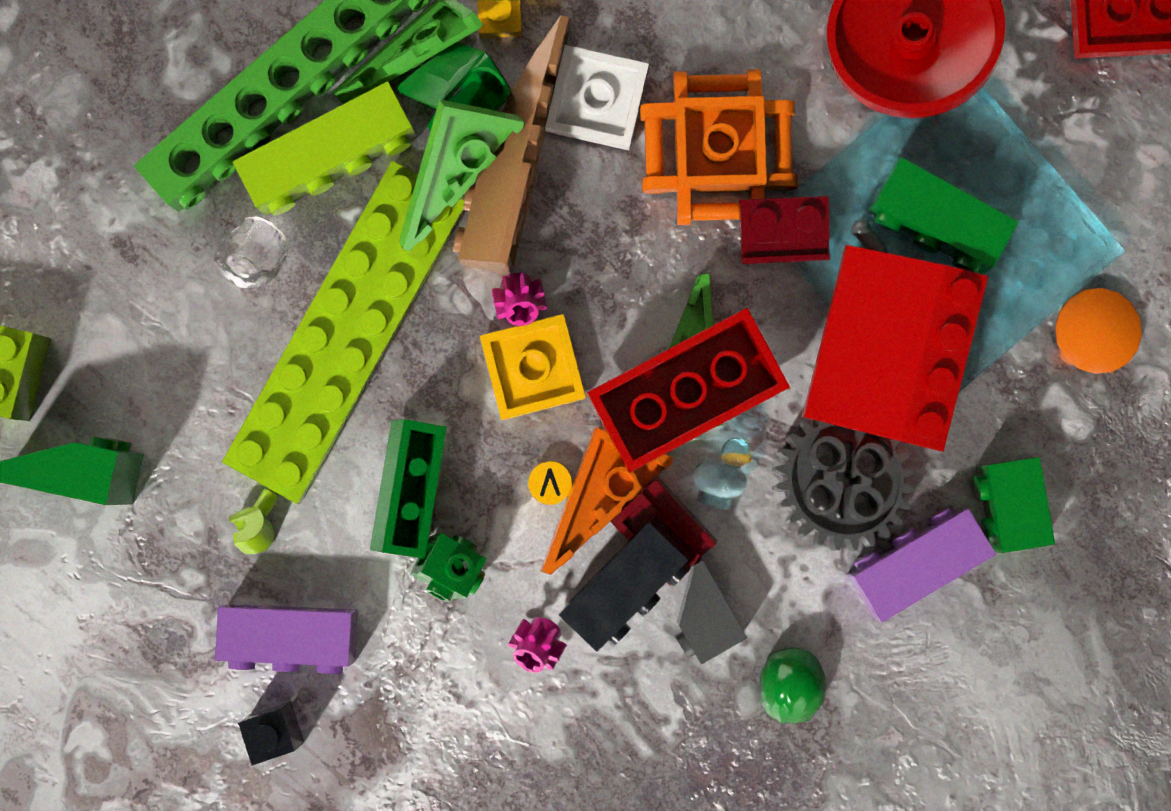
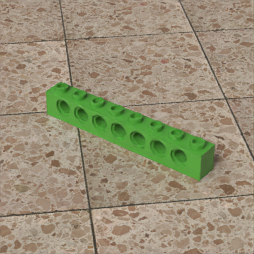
(261, 80)

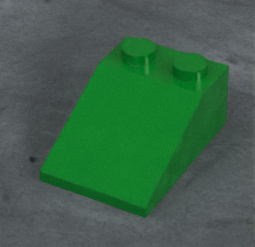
(90, 472)

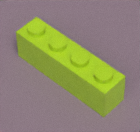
(325, 150)

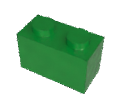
(1014, 505)

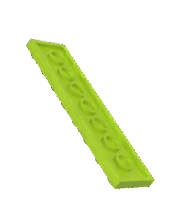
(339, 342)

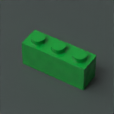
(942, 217)
(408, 488)

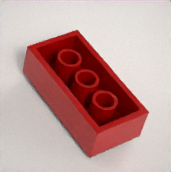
(688, 390)

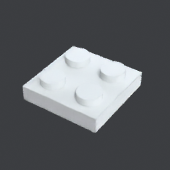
(596, 97)

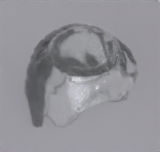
(251, 253)

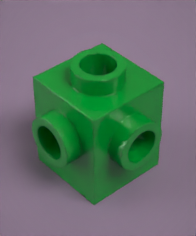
(450, 567)

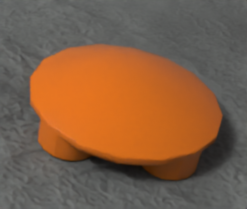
(1098, 331)

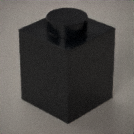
(271, 733)

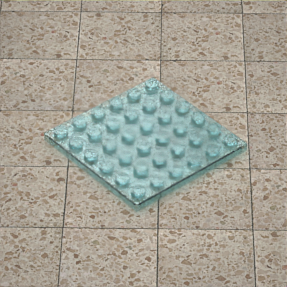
(987, 156)

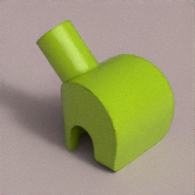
(255, 529)

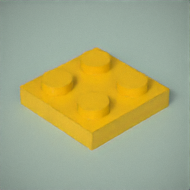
(532, 367)

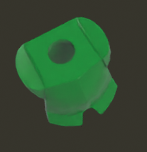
(454, 68)

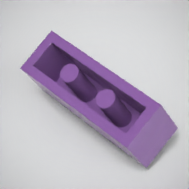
(920, 562)
(286, 637)

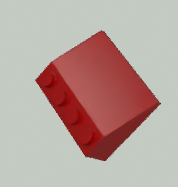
(895, 347)

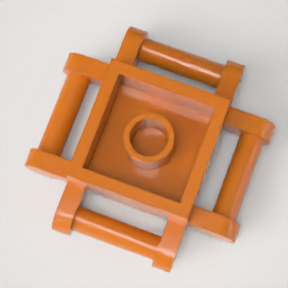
(718, 143)

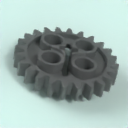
(882, 487)

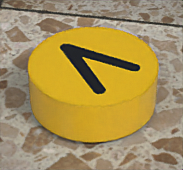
(550, 483)

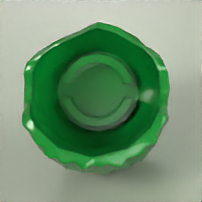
(792, 685)

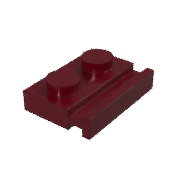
(784, 229)
(667, 506)

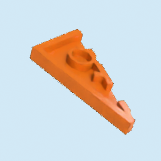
(597, 497)

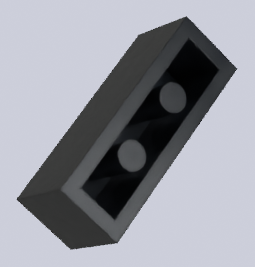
(628, 584)

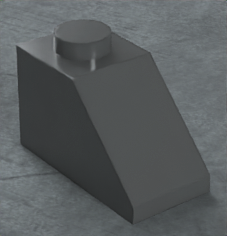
(706, 617)

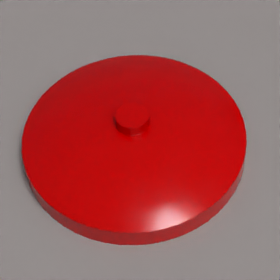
(914, 53)

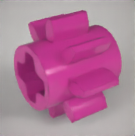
(519, 299)
(537, 644)

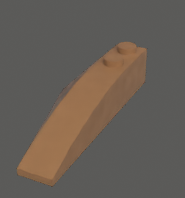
(504, 189)

